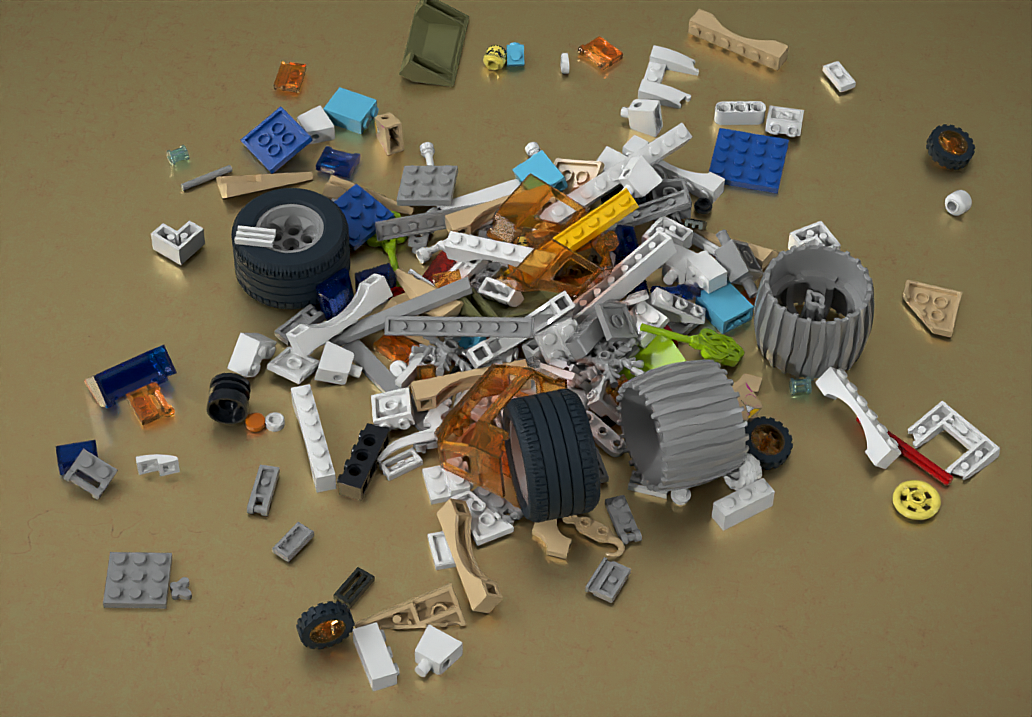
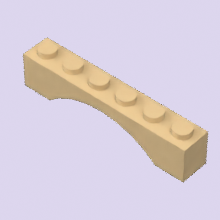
(767, 52)
(472, 218)
(433, 391)
(456, 525)

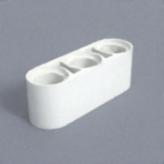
(739, 113)

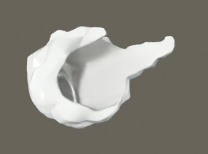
(745, 474)

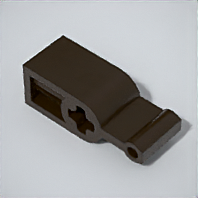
(574, 269)

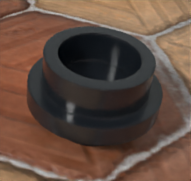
(703, 206)

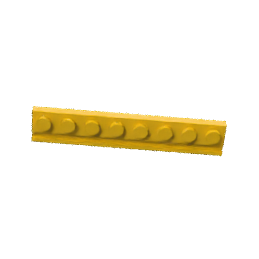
(596, 221)

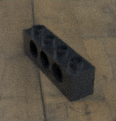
(363, 461)

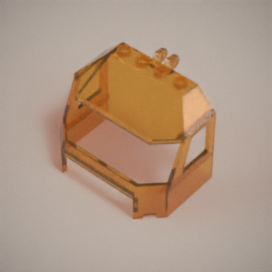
(549, 255)
(487, 438)

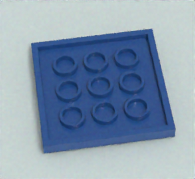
(749, 160)

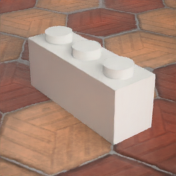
(743, 504)
(375, 656)

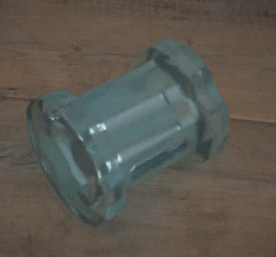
(177, 155)
(794, 383)

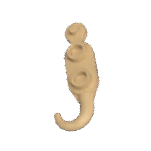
(597, 532)

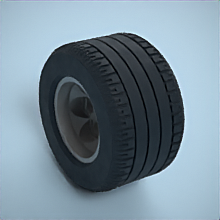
(306, 250)
(551, 455)

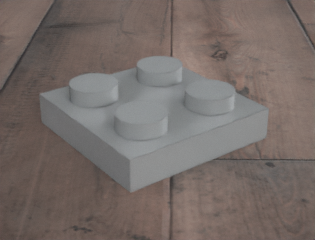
(616, 321)

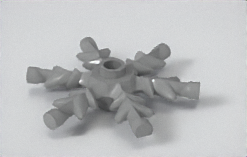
(447, 352)
(606, 362)

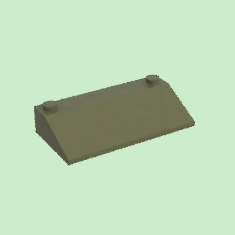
(434, 44)
(476, 306)

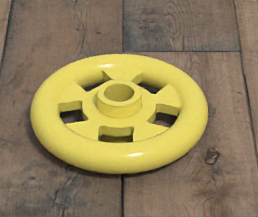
(919, 496)

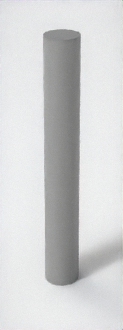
(204, 178)

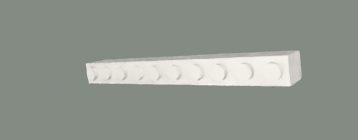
(609, 179)
(619, 283)

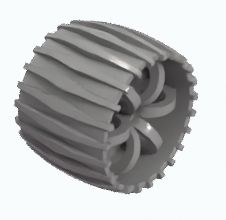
(823, 280)
(682, 425)

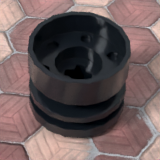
(228, 398)

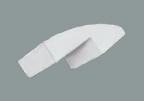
(157, 462)

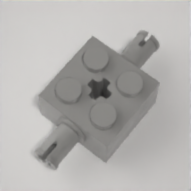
(668, 187)
(738, 262)

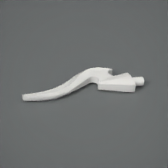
(433, 420)

